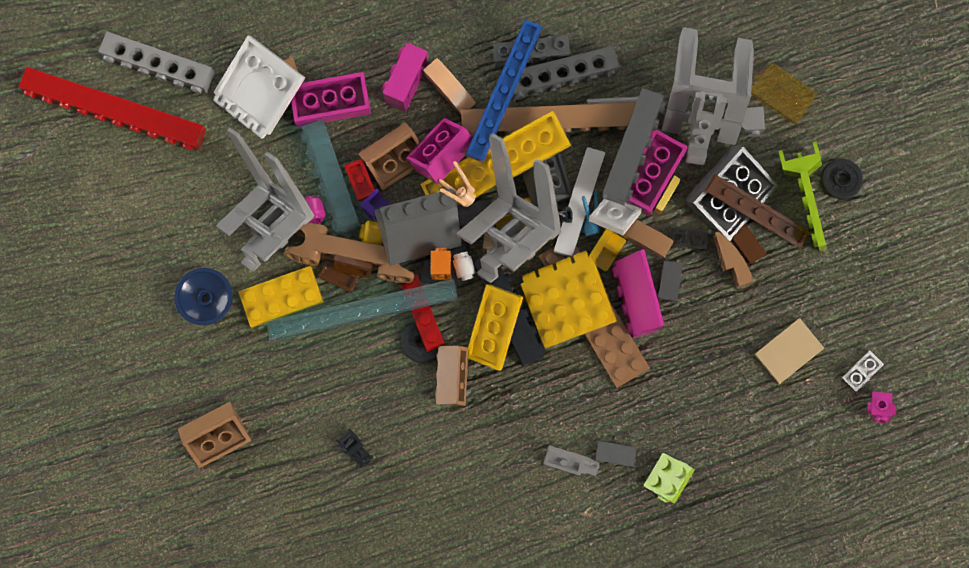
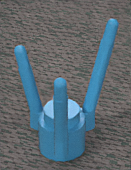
(590, 228)

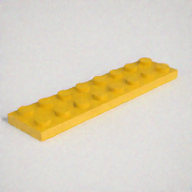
(532, 142)

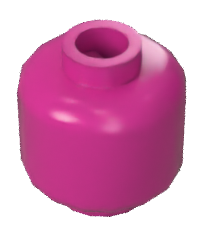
(317, 208)

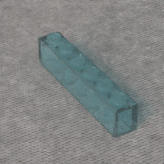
(330, 176)

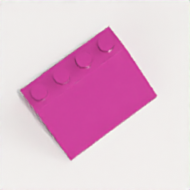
(638, 295)

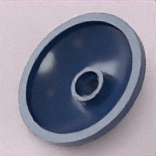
(194, 287)

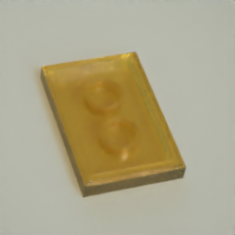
(783, 93)

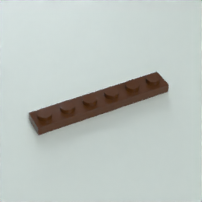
(757, 211)

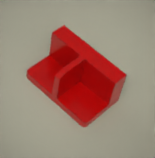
(359, 179)

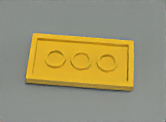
(281, 296)
(494, 327)

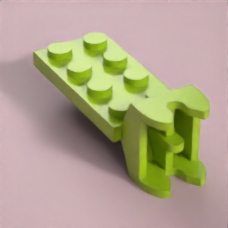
(802, 168)

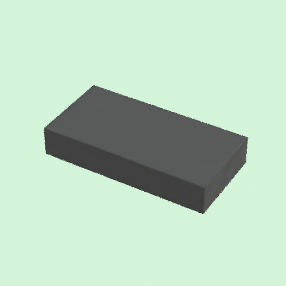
(670, 281)
(616, 453)

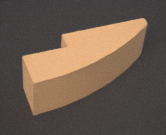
(448, 86)

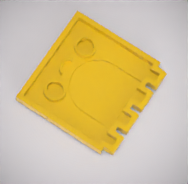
(567, 299)

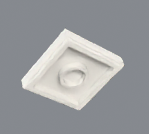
(615, 216)

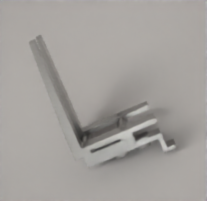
(702, 122)
(278, 222)
(508, 244)

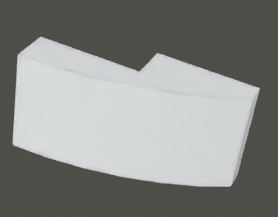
(862, 370)

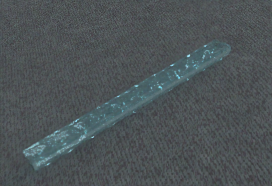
(362, 310)

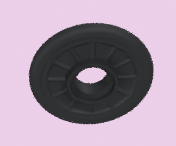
(839, 190)
(410, 346)

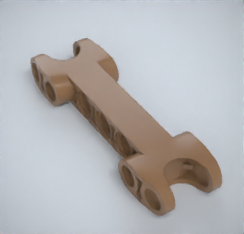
(320, 245)

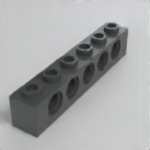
(605, 56)

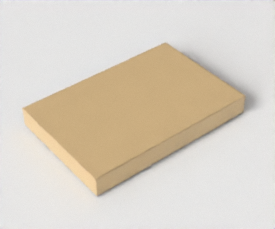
(789, 351)

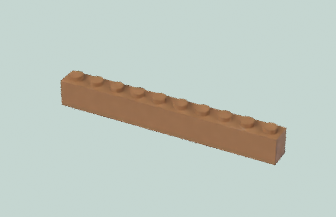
(570, 116)

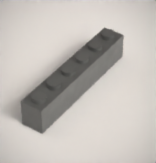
(633, 145)

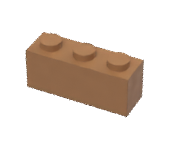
(451, 375)

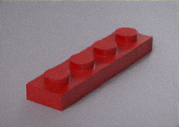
(425, 321)

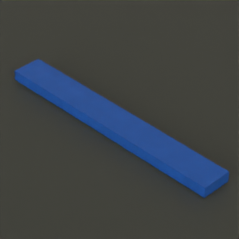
(504, 90)

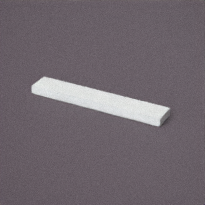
(583, 187)

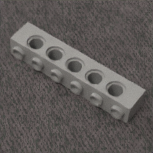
(113, 43)

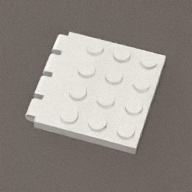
(257, 87)

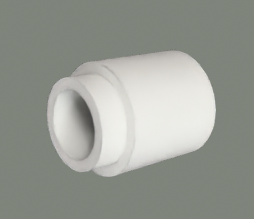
(464, 266)

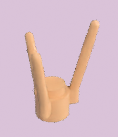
(462, 195)

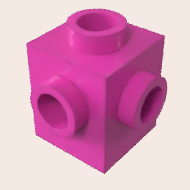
(881, 407)

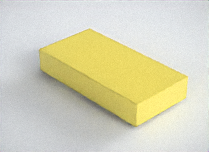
(667, 195)

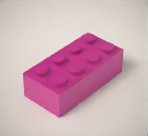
(331, 99)
(656, 171)

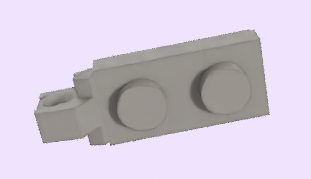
(570, 461)

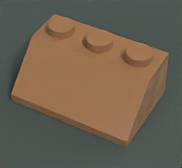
(388, 155)
(214, 435)

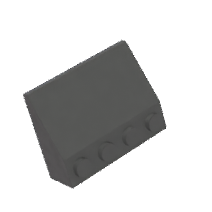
(743, 172)
(418, 226)

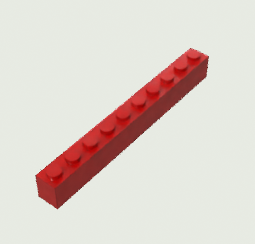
(112, 108)

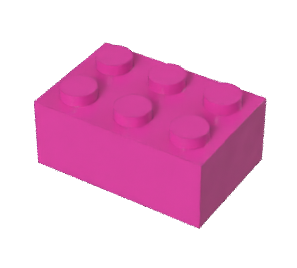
(405, 76)
(439, 150)

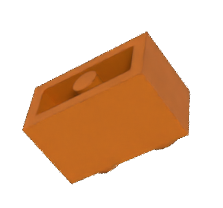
(441, 264)

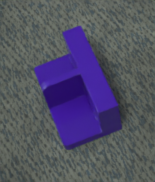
(372, 202)

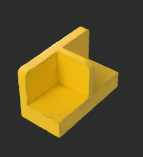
(607, 249)

